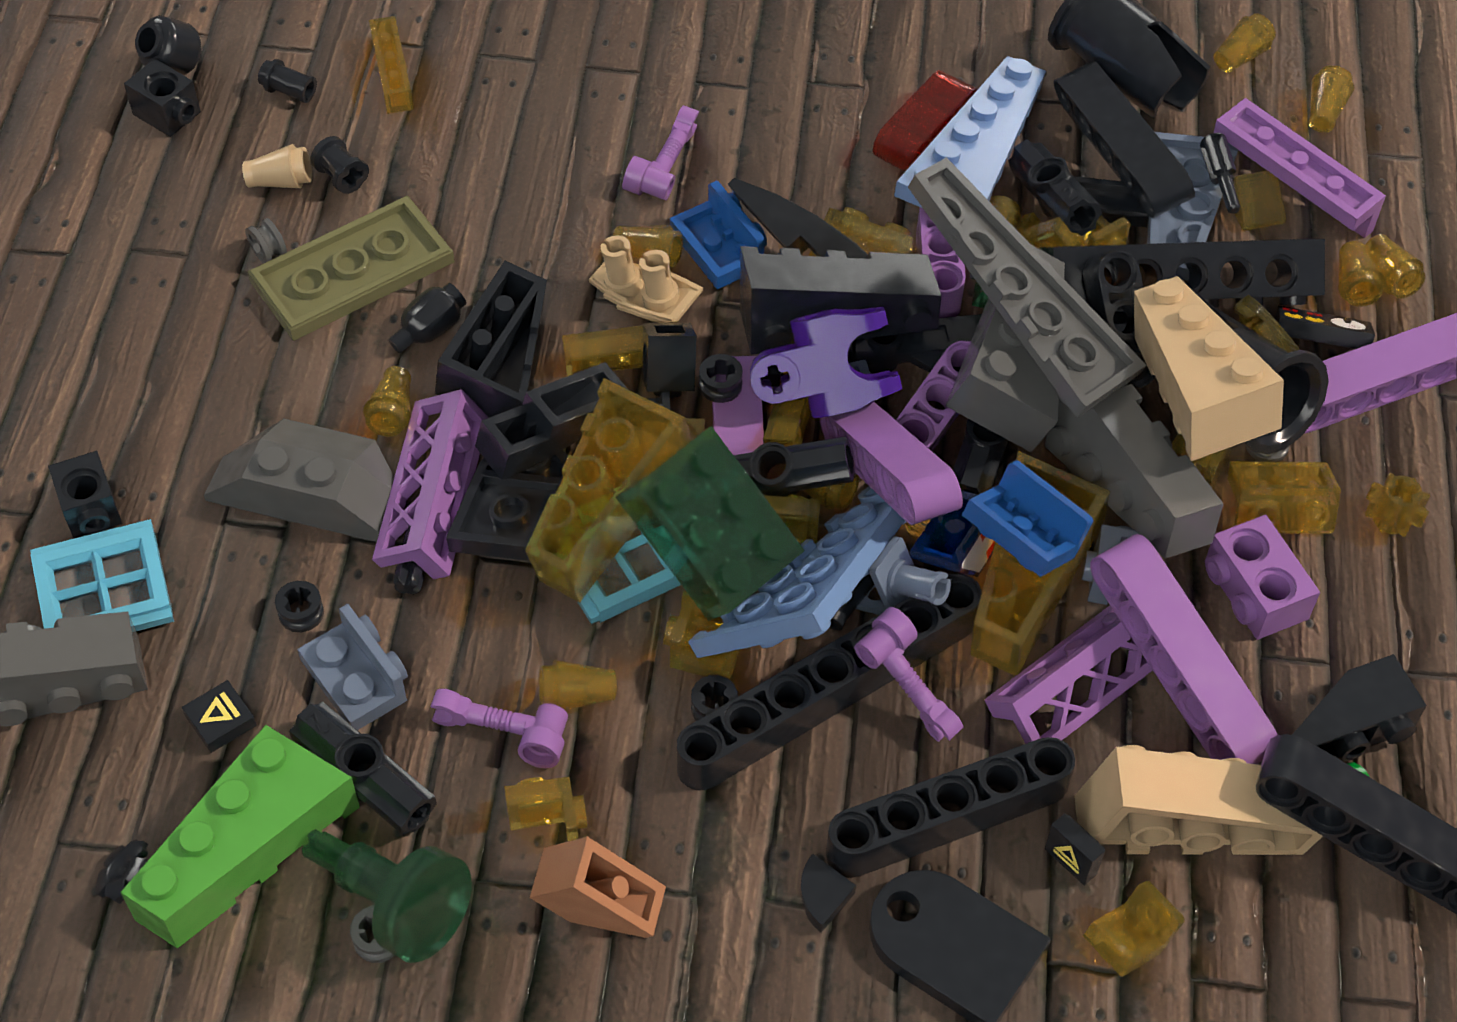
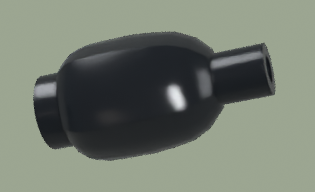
(428, 316)

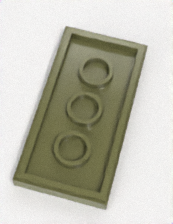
(350, 267)

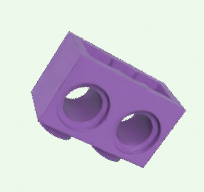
(1269, 572)

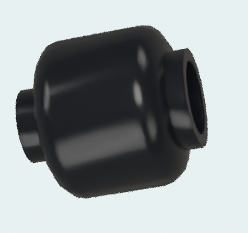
(169, 42)

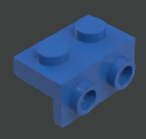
(716, 232)
(1030, 520)

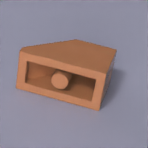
(597, 888)

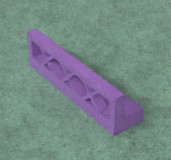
(1302, 166)
(442, 480)
(1058, 671)

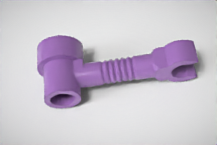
(655, 176)
(886, 644)
(541, 733)

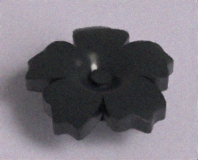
(120, 869)

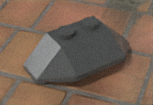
(307, 479)

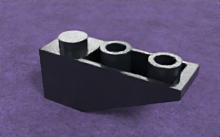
(1365, 709)

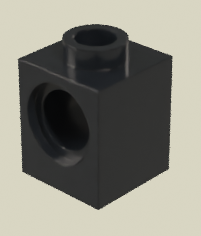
(162, 97)
(669, 358)
(85, 494)

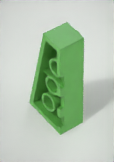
(238, 835)

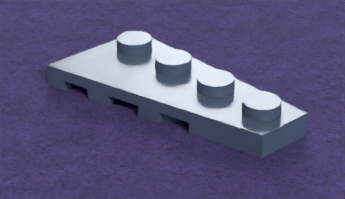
(1195, 217)

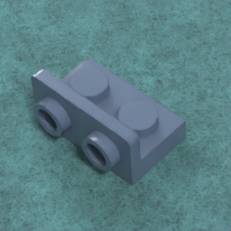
(355, 669)

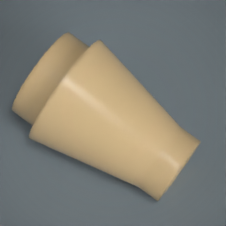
(281, 168)

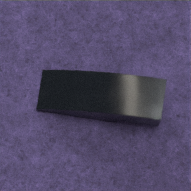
(543, 423)

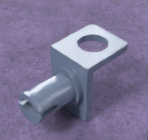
(899, 579)

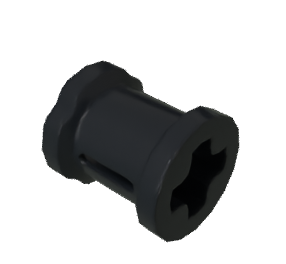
(332, 158)

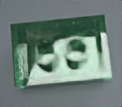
(710, 524)

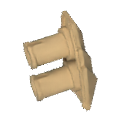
(645, 287)

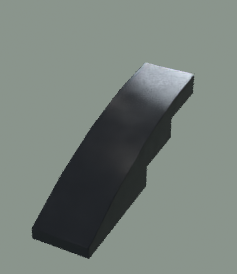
(792, 224)

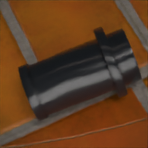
(277, 77)

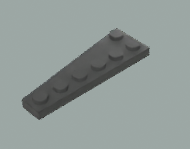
(1045, 313)

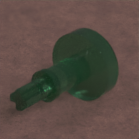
(414, 901)

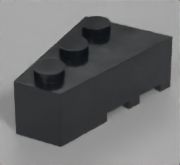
(496, 343)

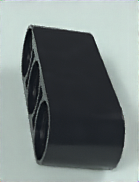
(1108, 298)

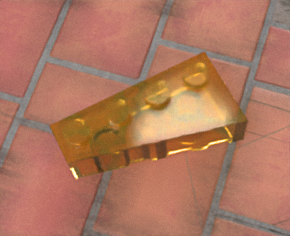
(584, 520)
(1017, 600)

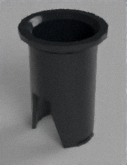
(1132, 49)
(1303, 389)

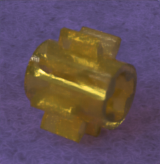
(1397, 504)

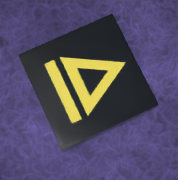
(219, 716)
(1075, 848)

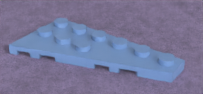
(812, 586)

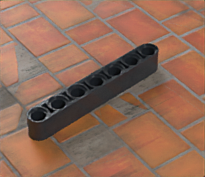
(815, 697)

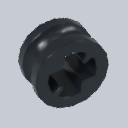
(720, 391)
(300, 592)
(711, 686)

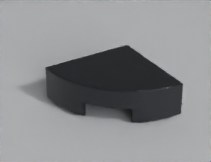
(823, 892)

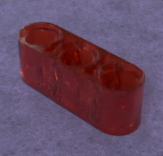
(921, 119)

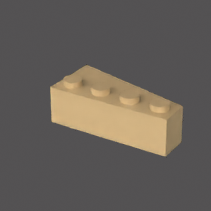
(1204, 370)
(1187, 802)

